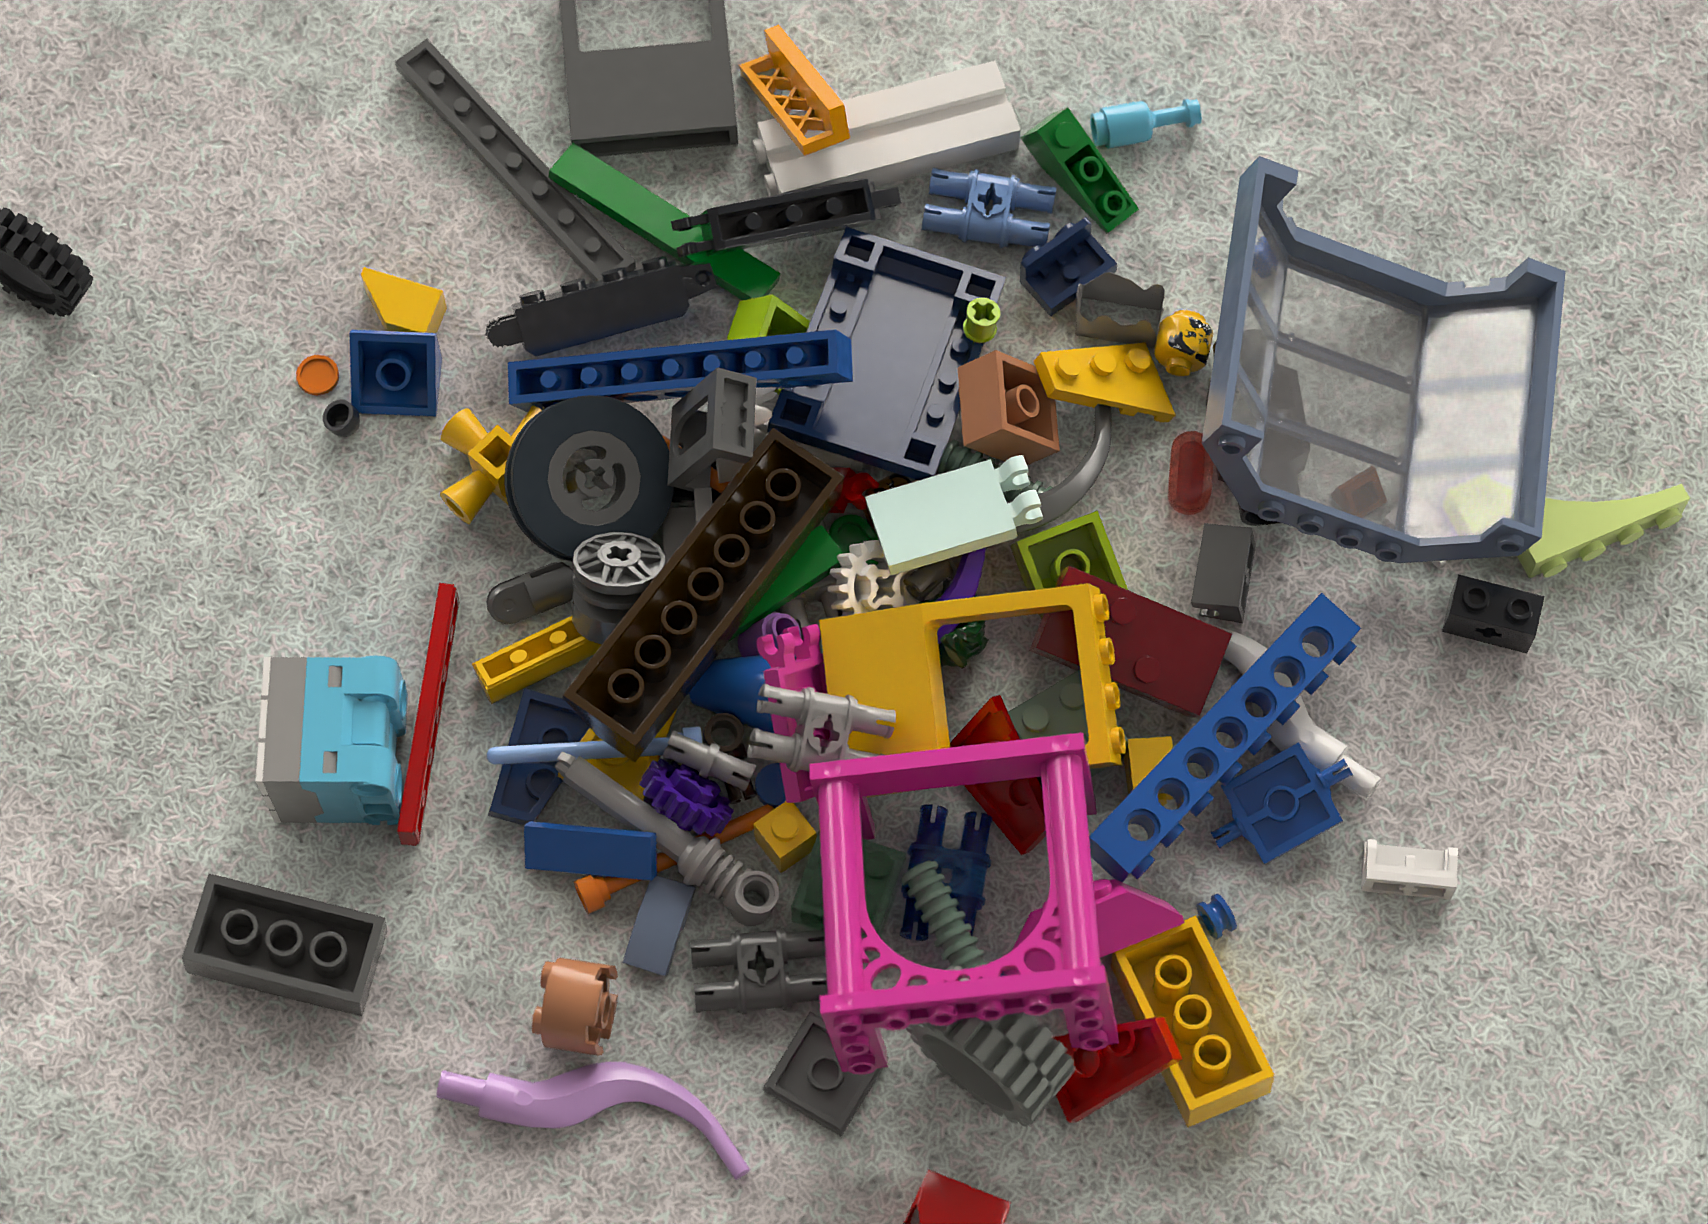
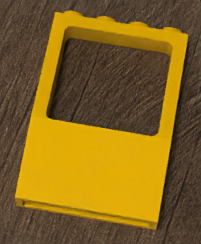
(895, 664)

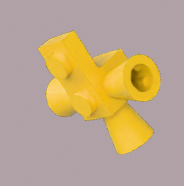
(487, 459)

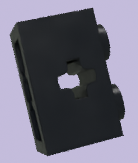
(1493, 614)

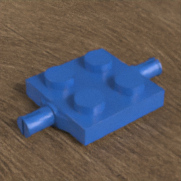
(1281, 803)

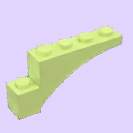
(1586, 527)

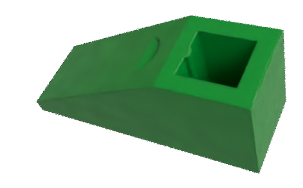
(1079, 168)

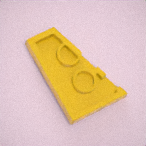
(1106, 376)

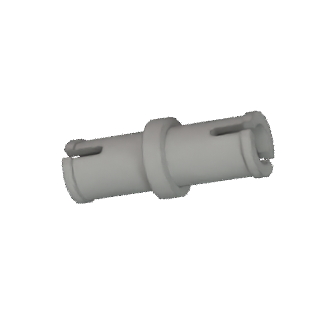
(709, 761)

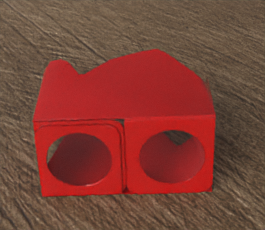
(954, 1202)

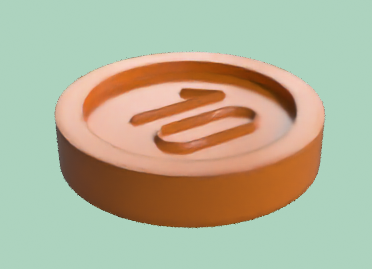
(317, 375)

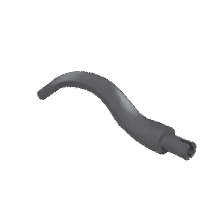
(1053, 504)

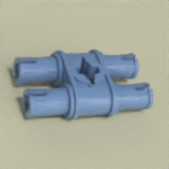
(999, 225)

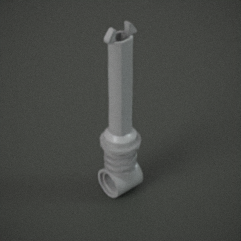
(697, 858)

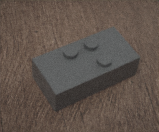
(284, 944)

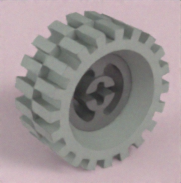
(1000, 1061)

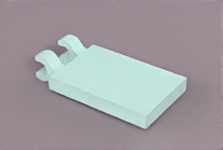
(952, 513)

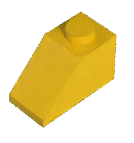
(404, 303)

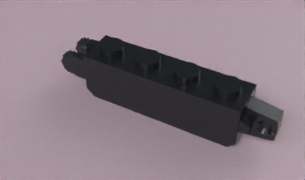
(786, 217)
(602, 307)

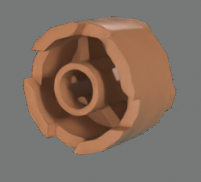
(575, 1005)

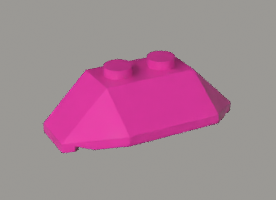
(1122, 917)

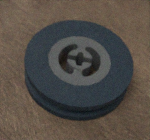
(621, 440)

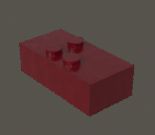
(1156, 648)

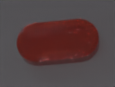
(1189, 474)

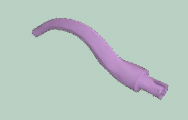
(582, 1094)

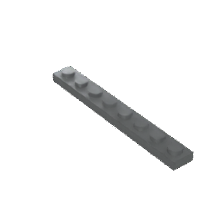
(512, 161)

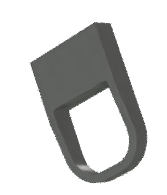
(650, 94)

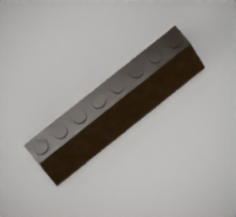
(703, 594)

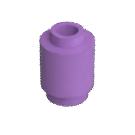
(771, 624)

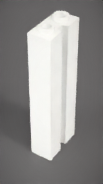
(899, 133)

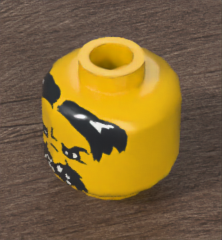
(1183, 342)

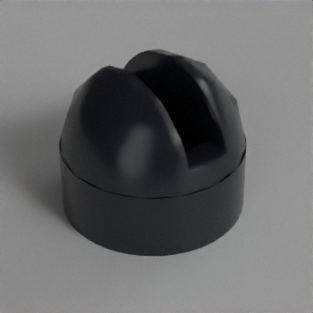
(341, 411)

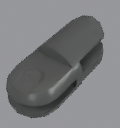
(531, 593)

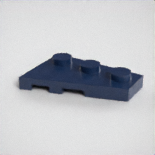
(528, 787)

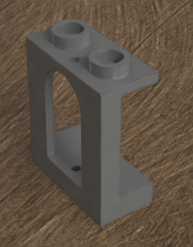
(721, 432)

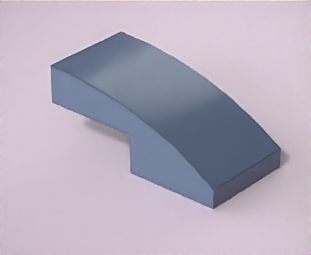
(659, 925)

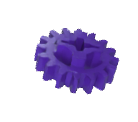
(686, 797)

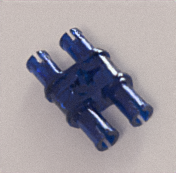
(967, 865)

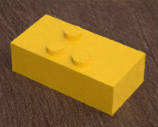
(1183, 982)

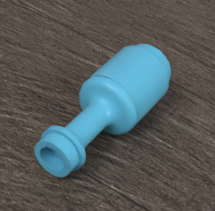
(1135, 123)

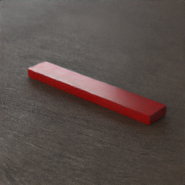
(428, 715)

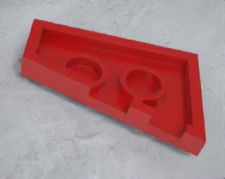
(1015, 803)
(1107, 1073)

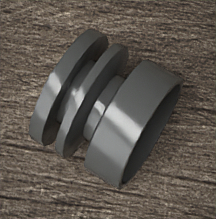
(609, 578)

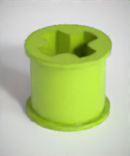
(981, 320)

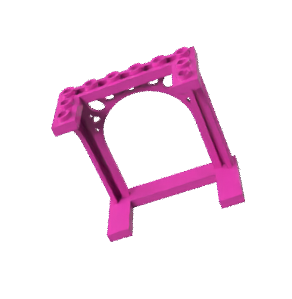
(1077, 983)

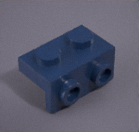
(1059, 266)

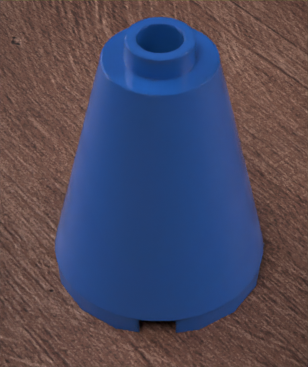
(734, 688)

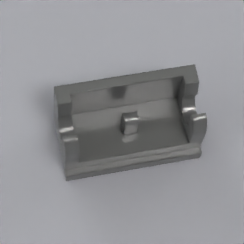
(1224, 572)

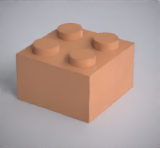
(1006, 409)

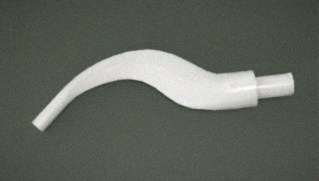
(1319, 746)

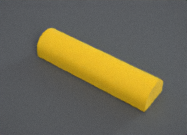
(532, 659)

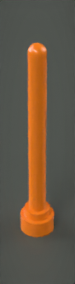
(597, 890)

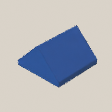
(395, 372)

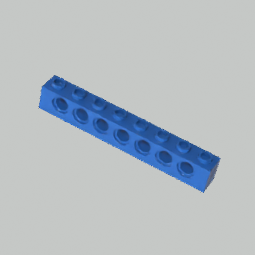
(677, 369)
(1319, 625)

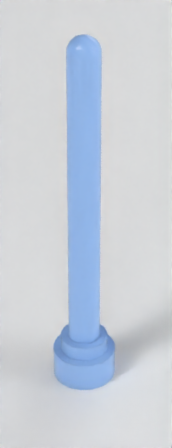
(586, 750)

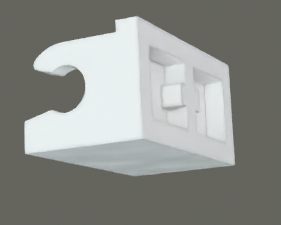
(1409, 870)

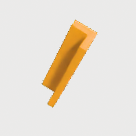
(807, 93)

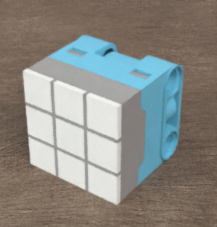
(331, 739)

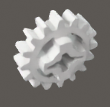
(866, 586)

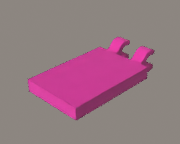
(794, 675)

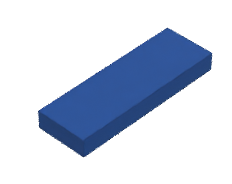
(590, 850)

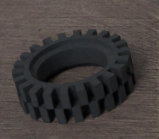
(39, 266)

